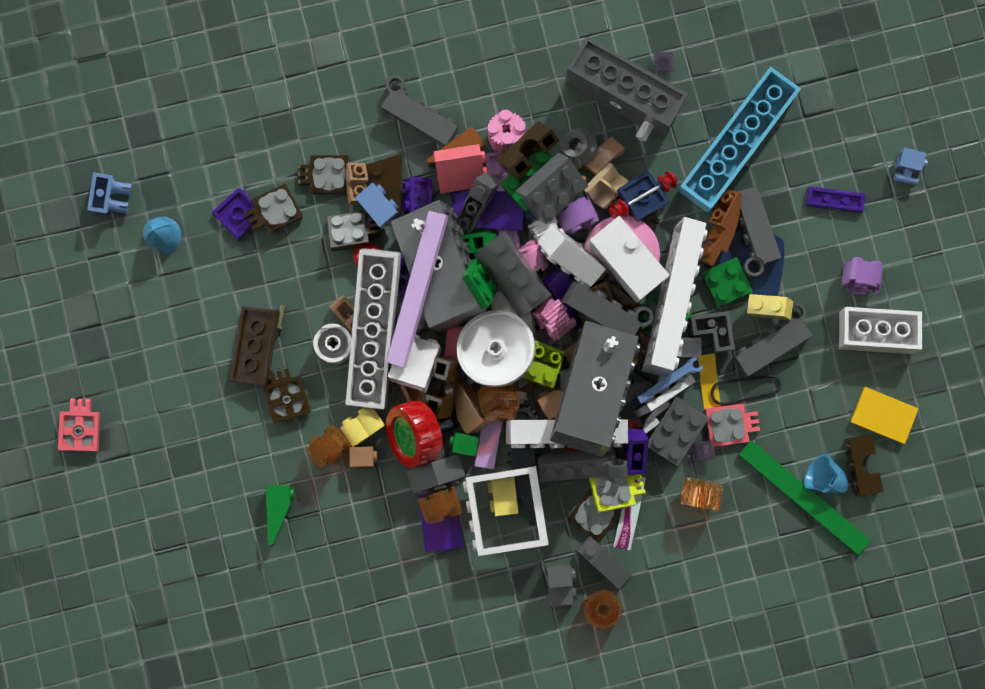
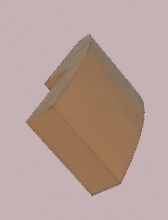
(605, 153)
(355, 180)

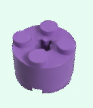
(577, 216)
(862, 276)

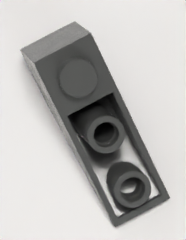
(477, 202)

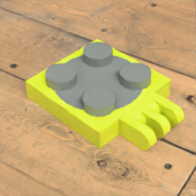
(615, 493)

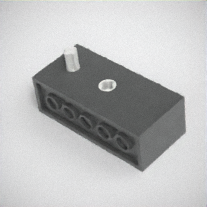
(625, 88)
(448, 297)
(595, 389)

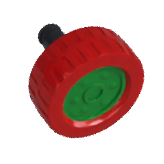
(416, 433)

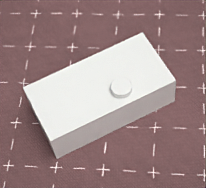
(627, 259)
(880, 330)

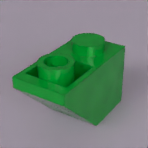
(464, 444)

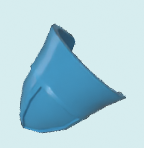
(162, 234)
(825, 476)

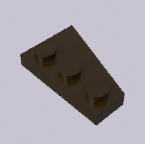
(389, 175)

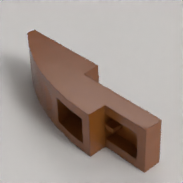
(724, 225)

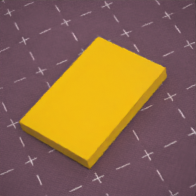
(884, 415)

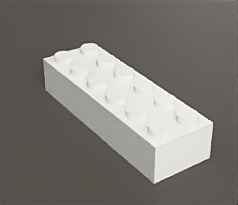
(538, 433)

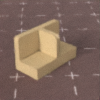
(604, 186)

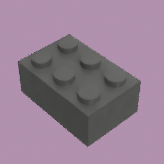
(552, 188)
(676, 431)

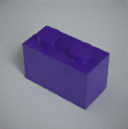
(636, 451)

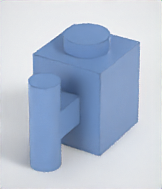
(910, 163)

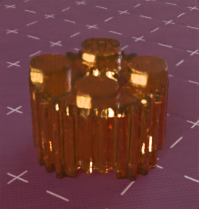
(498, 402)
(328, 446)
(702, 494)
(440, 504)
(613, 609)

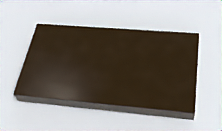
(254, 346)

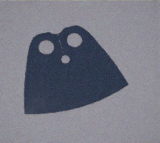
(769, 280)

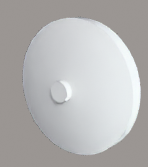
(496, 348)

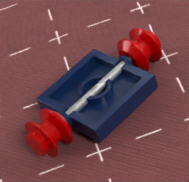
(643, 196)

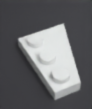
(665, 395)

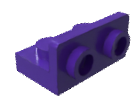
(416, 193)

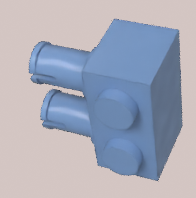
(100, 191)

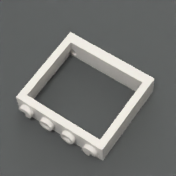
(475, 525)

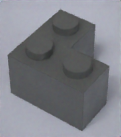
(717, 326)
(436, 475)
(560, 584)

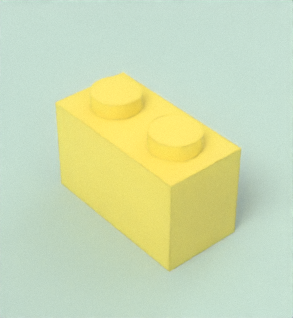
(770, 307)
(504, 496)

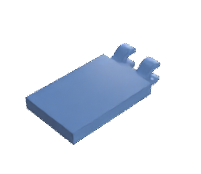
(688, 367)

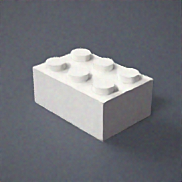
(570, 256)

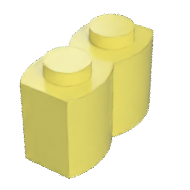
(362, 426)

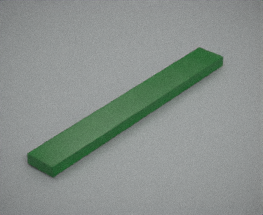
(804, 497)

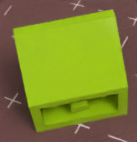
(544, 365)

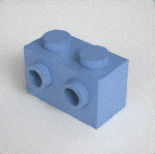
(377, 205)

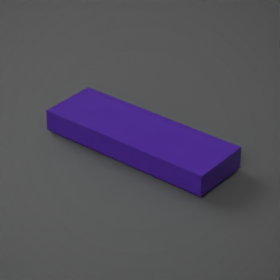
(835, 199)

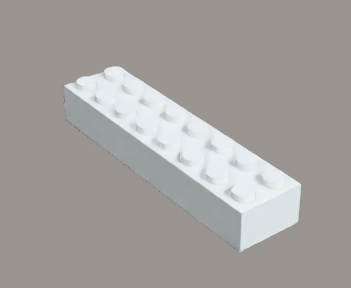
(674, 297)
(373, 328)

